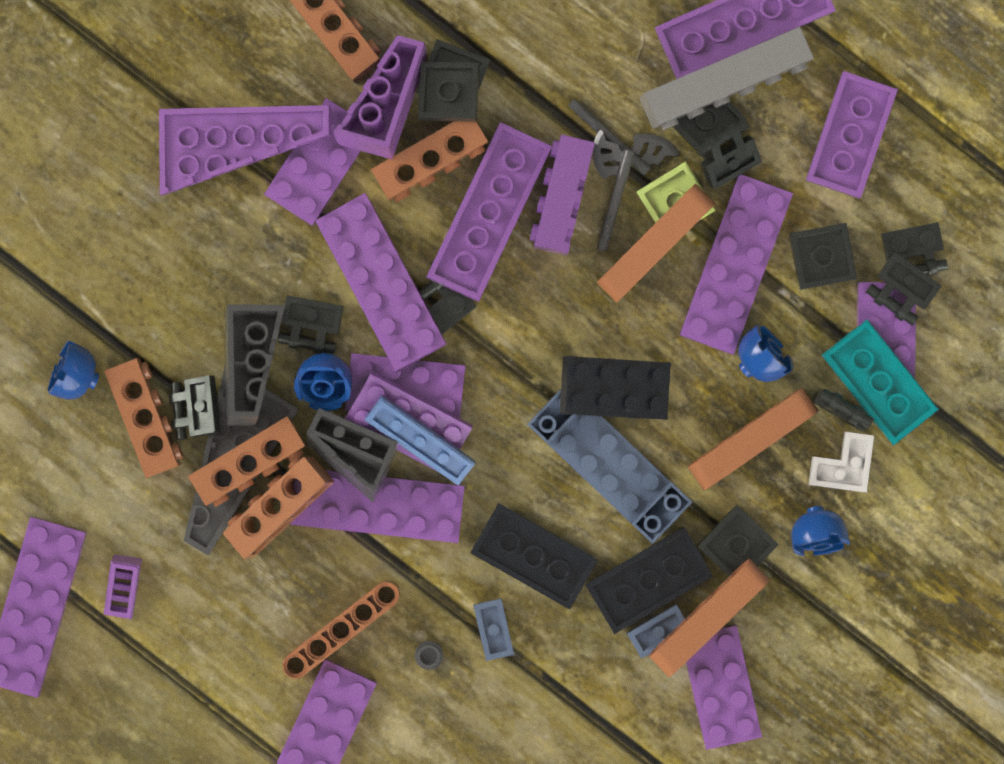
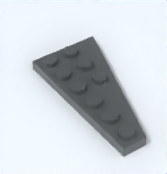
(209, 522)

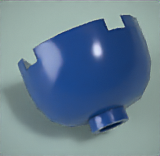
(762, 355)
(73, 373)
(323, 382)
(819, 531)

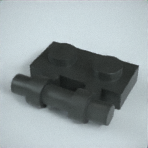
(731, 161)
(914, 242)
(908, 281)
(449, 308)
(310, 315)
(201, 407)
(843, 410)

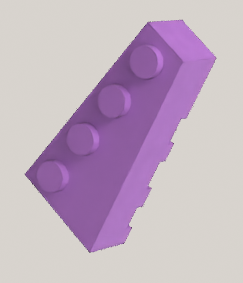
(382, 108)
(563, 194)

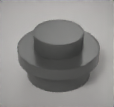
(429, 655)

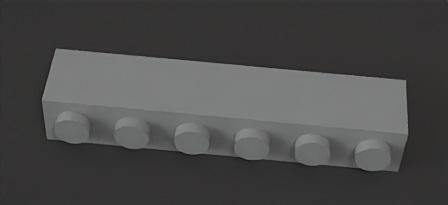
(725, 78)

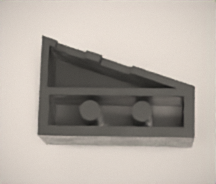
(352, 451)

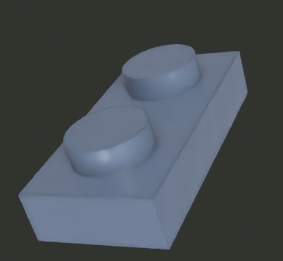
(493, 629)
(655, 630)

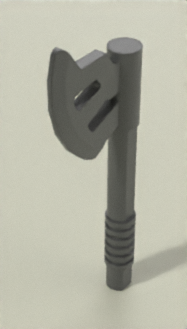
(641, 164)
(622, 171)

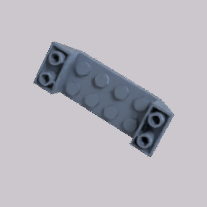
(612, 468)

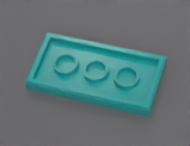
(879, 382)

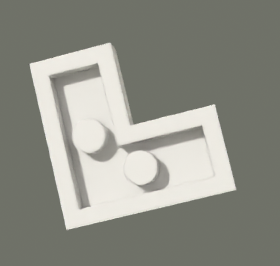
(851, 470)

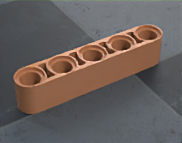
(656, 242)
(752, 438)
(709, 617)
(331, 639)

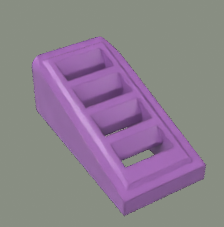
(127, 563)

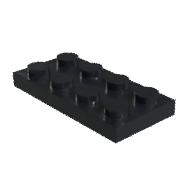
(615, 387)
(534, 556)
(649, 580)

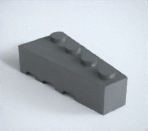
(249, 351)

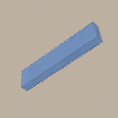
(420, 440)

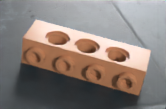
(353, 64)
(387, 172)
(120, 379)
(206, 480)
(313, 482)

